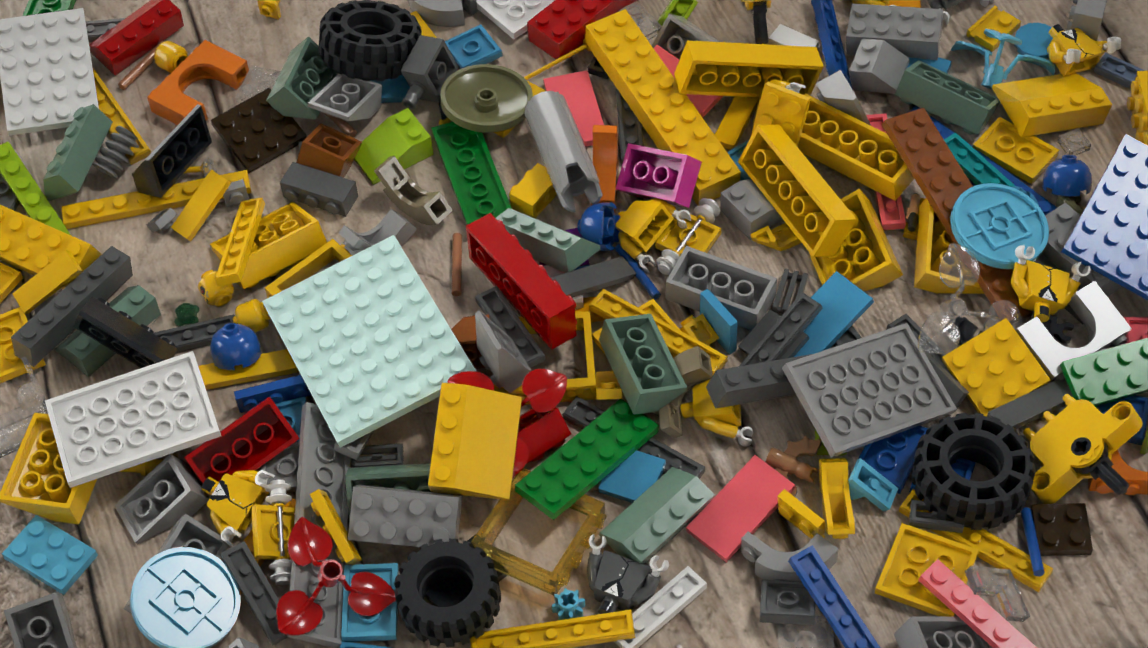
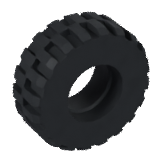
(367, 39)
(982, 441)

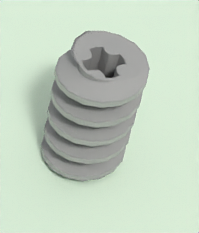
(116, 152)

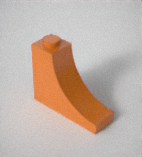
(606, 160)

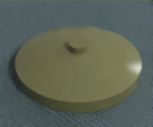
(485, 98)

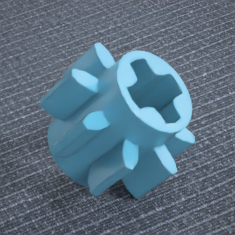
(568, 604)

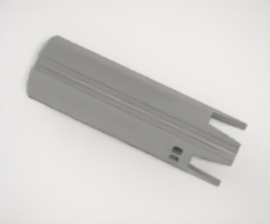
(562, 148)

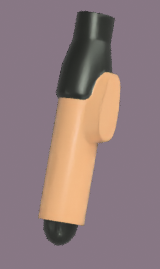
(912, 212)

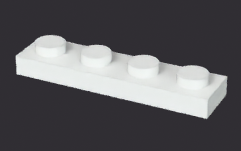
(664, 606)

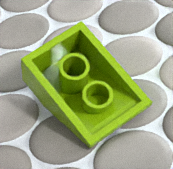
(398, 137)

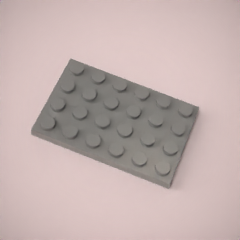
(868, 389)

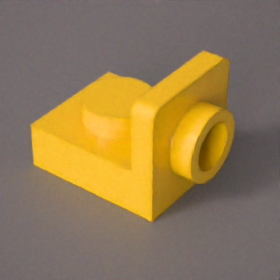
(269, 8)
(699, 329)
(607, 386)

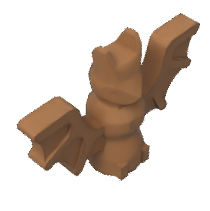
(787, 462)

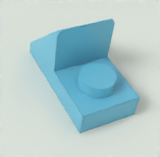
(872, 485)

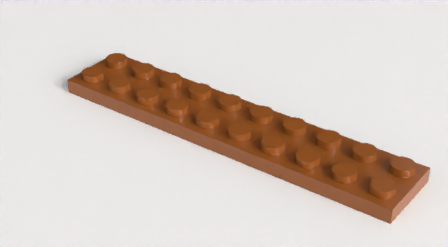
(942, 184)

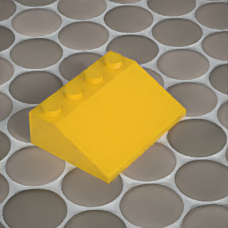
(1053, 103)
(279, 242)
(930, 249)
(865, 252)
(474, 442)
(38, 478)

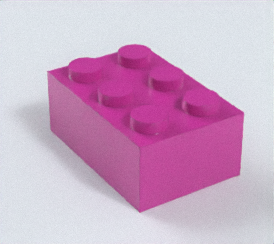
(658, 174)

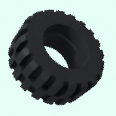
(455, 622)

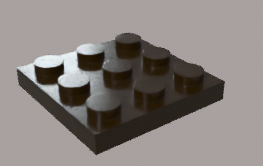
(257, 131)

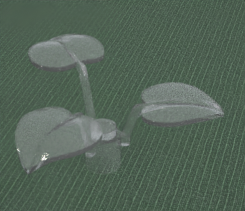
(956, 270)

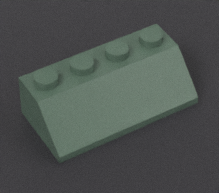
(300, 81)
(947, 97)
(76, 152)
(548, 243)
(89, 354)
(641, 362)
(396, 476)
(657, 515)

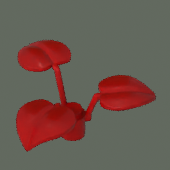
(542, 388)
(297, 612)

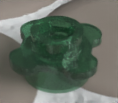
(184, 310)

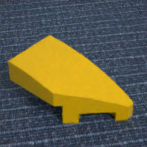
(777, 238)

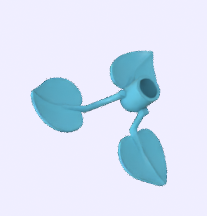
(994, 73)

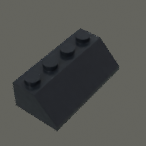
(173, 155)
(123, 335)

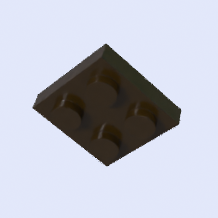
(1062, 529)

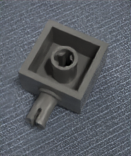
(427, 70)

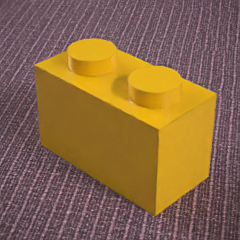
(532, 192)

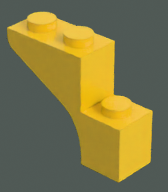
(836, 497)

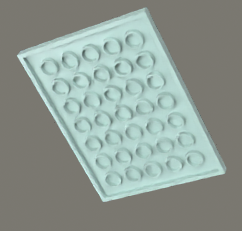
(367, 340)

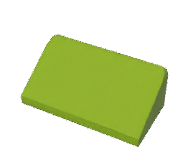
(679, 8)

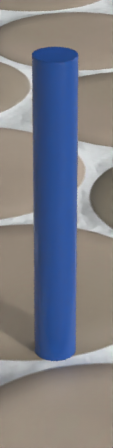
(640, 274)
(1032, 542)

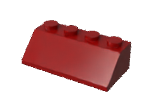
(137, 35)
(542, 431)
(244, 443)

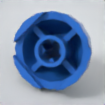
(1067, 177)
(599, 225)
(234, 346)

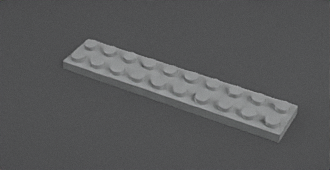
(324, 470)

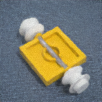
(698, 235)
(272, 530)

